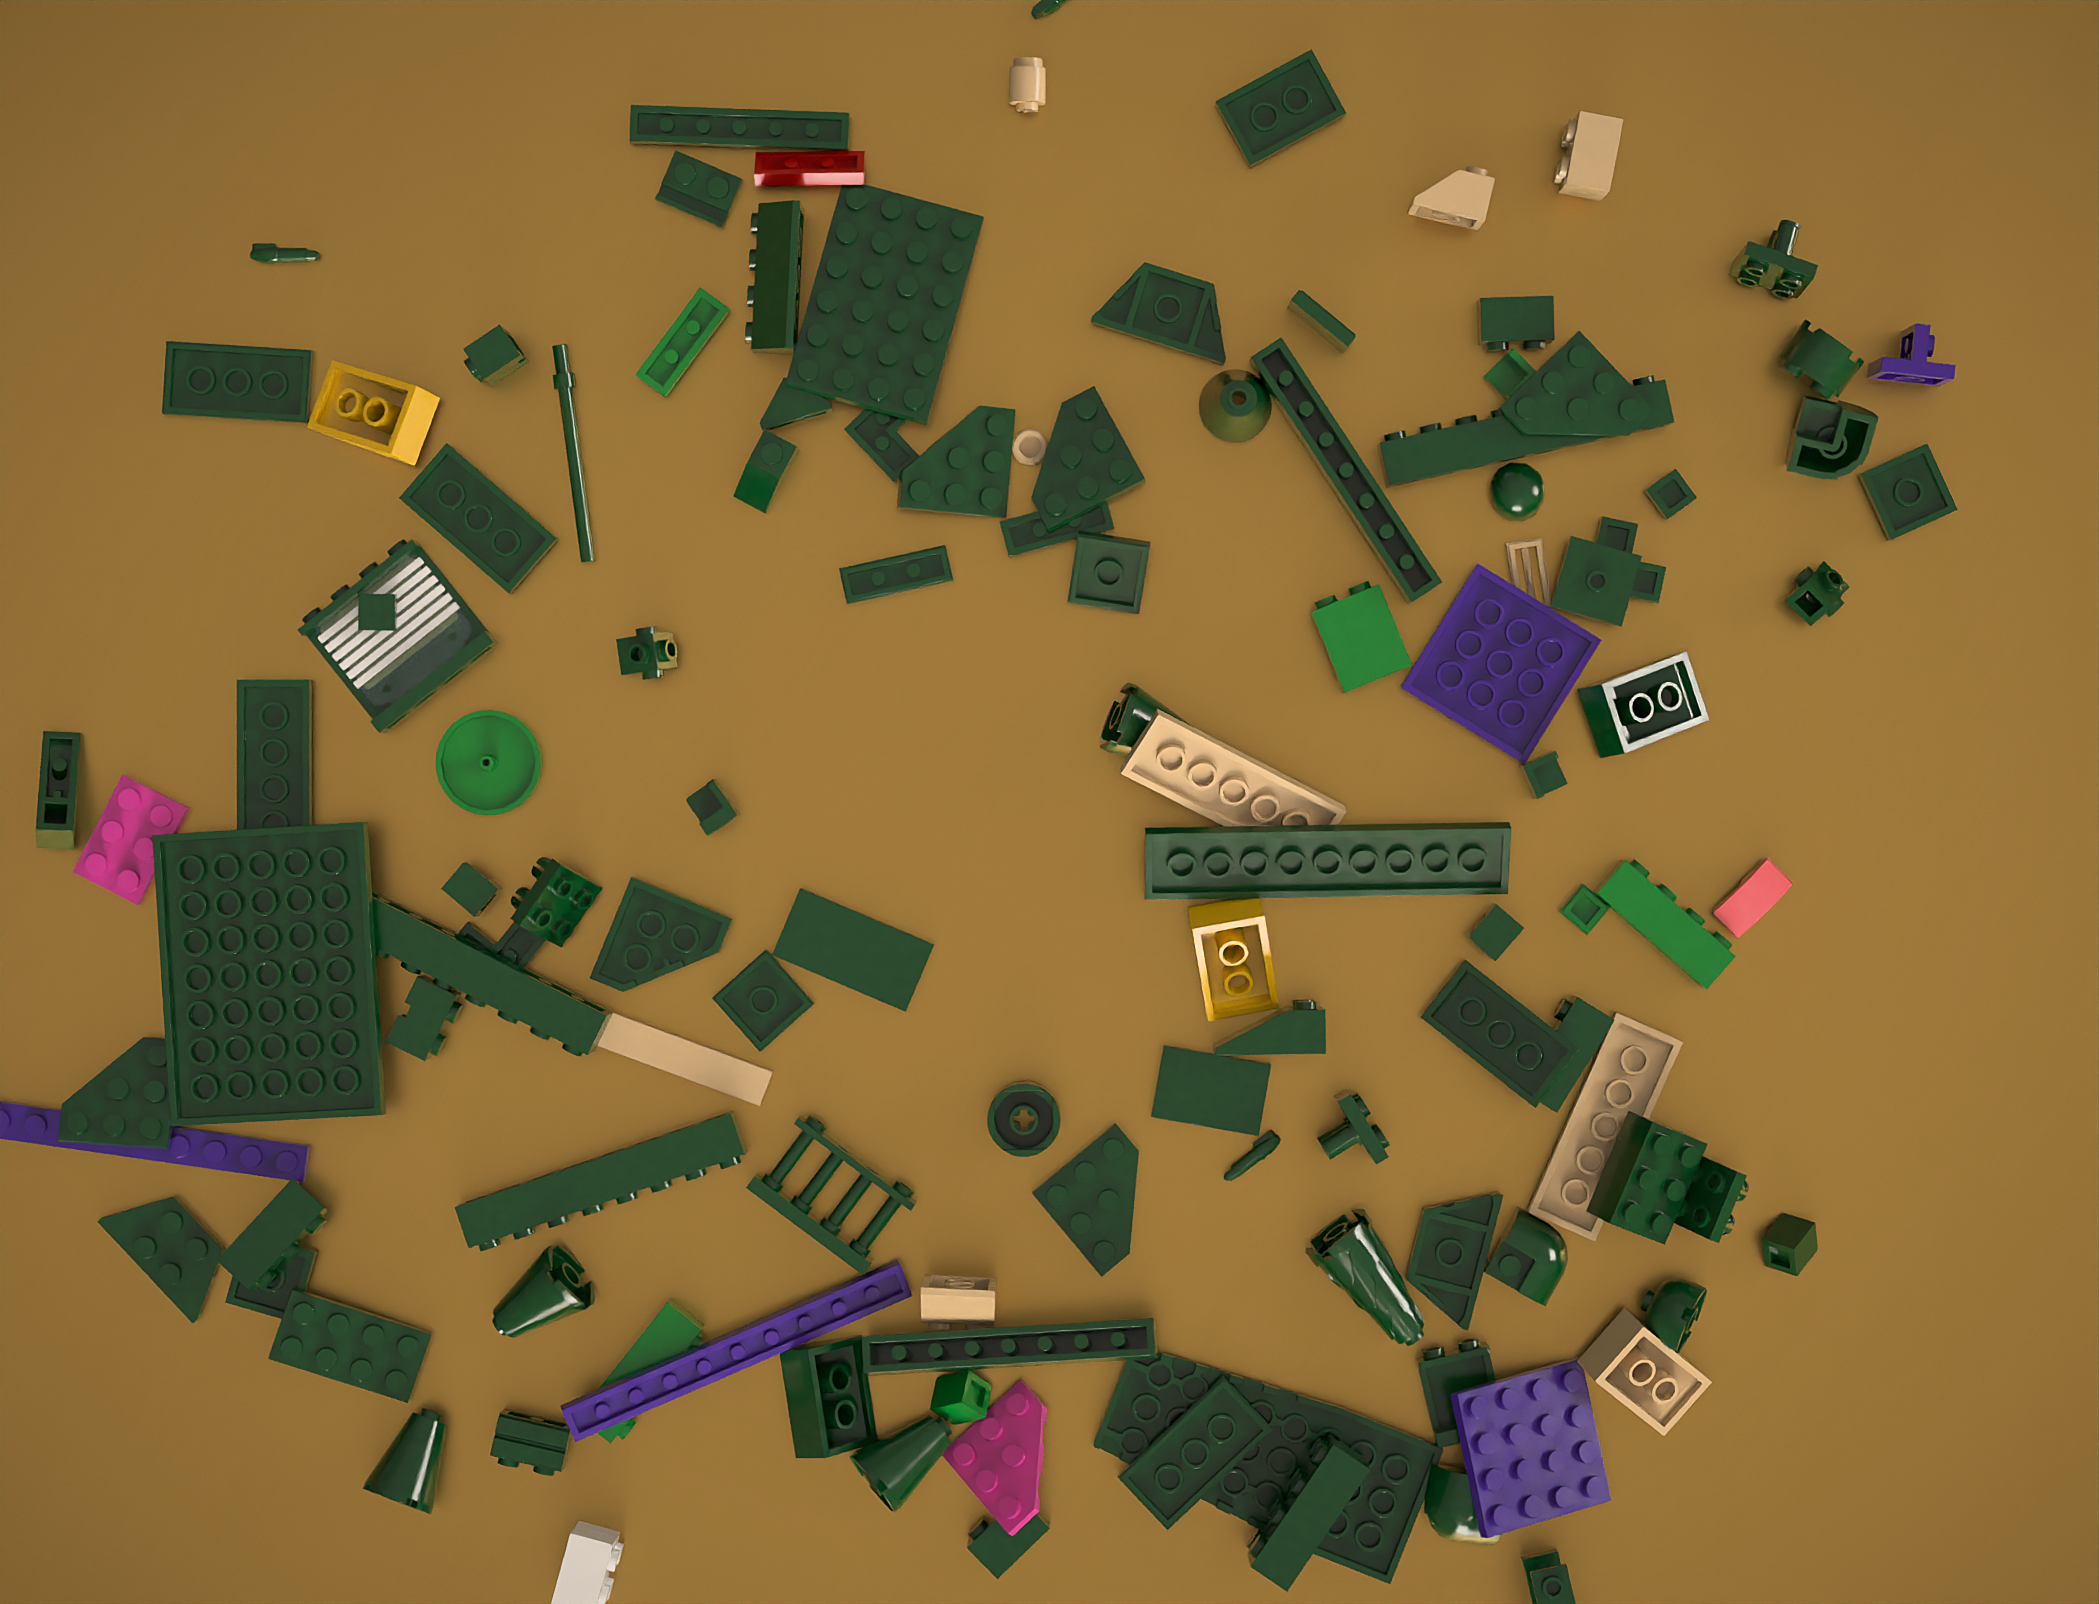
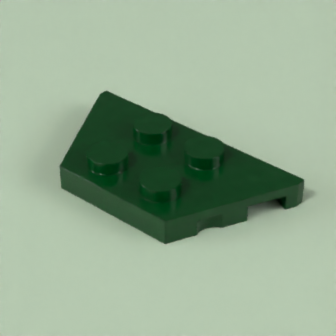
(1166, 311)
(170, 1249)
(1453, 1253)

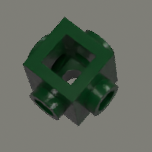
(1817, 593)
(647, 653)

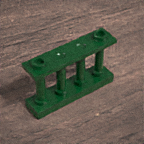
(798, 1208)
(1547, 1578)

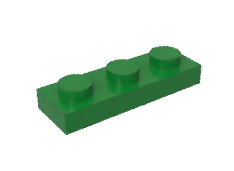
(682, 342)

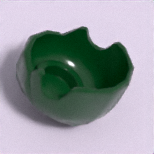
(1517, 491)

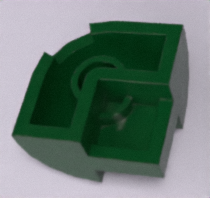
(1830, 438)
(1529, 1257)
(1451, 1506)

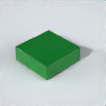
(1584, 909)

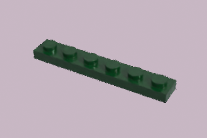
(739, 128)

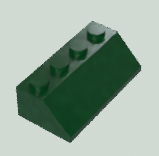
(777, 277)

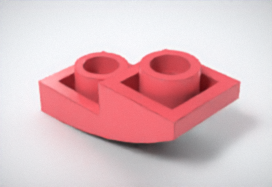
(1753, 897)

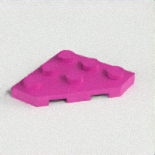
(1004, 1457)

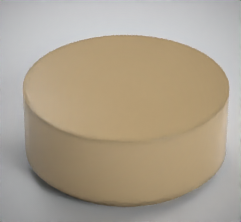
(1029, 447)

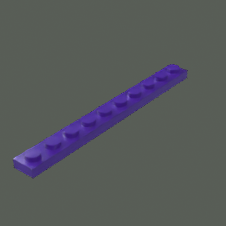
(187, 1145)
(735, 1351)

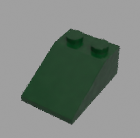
(1643, 705)
(1283, 1032)

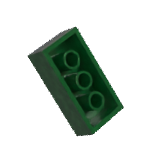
(1307, 1511)

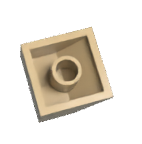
(1457, 199)

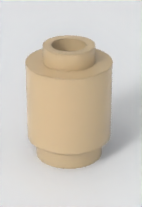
(1027, 84)

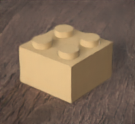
(1589, 156)

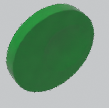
(489, 762)

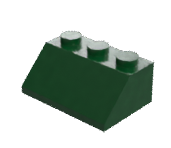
(828, 1397)

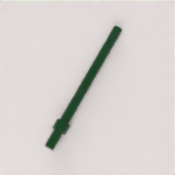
(565, 382)

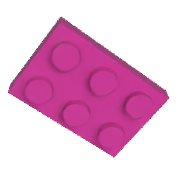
(122, 843)

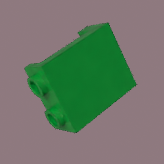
(1360, 636)

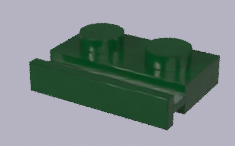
(699, 189)

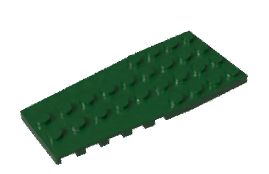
(1376, 1519)

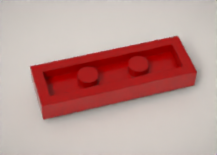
(809, 168)

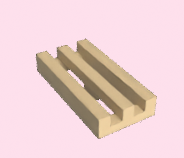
(1510, 550)

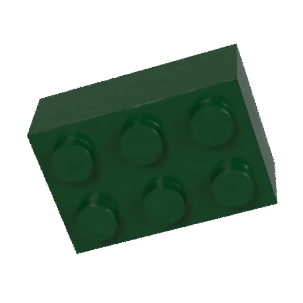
(1646, 1177)

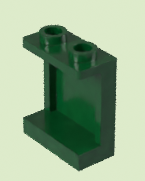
(1447, 1373)

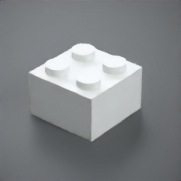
(586, 1565)

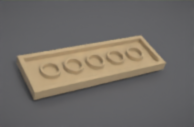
(1221, 779)
(1622, 1078)

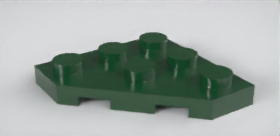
(1576, 395)
(1083, 462)
(964, 468)
(656, 936)
(123, 1102)
(1096, 1198)

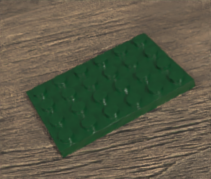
(884, 302)

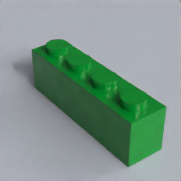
(1664, 923)
(666, 1336)

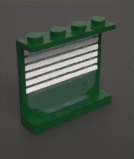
(404, 667)

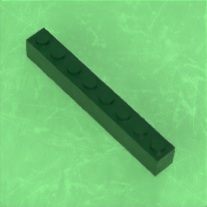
(1492, 441)
(1344, 470)
(487, 978)
(601, 1179)
(1010, 1347)

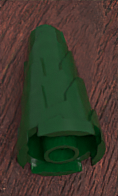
(1363, 1268)

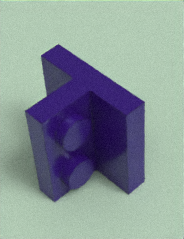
(1912, 364)

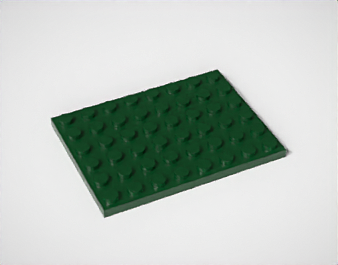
(269, 974)

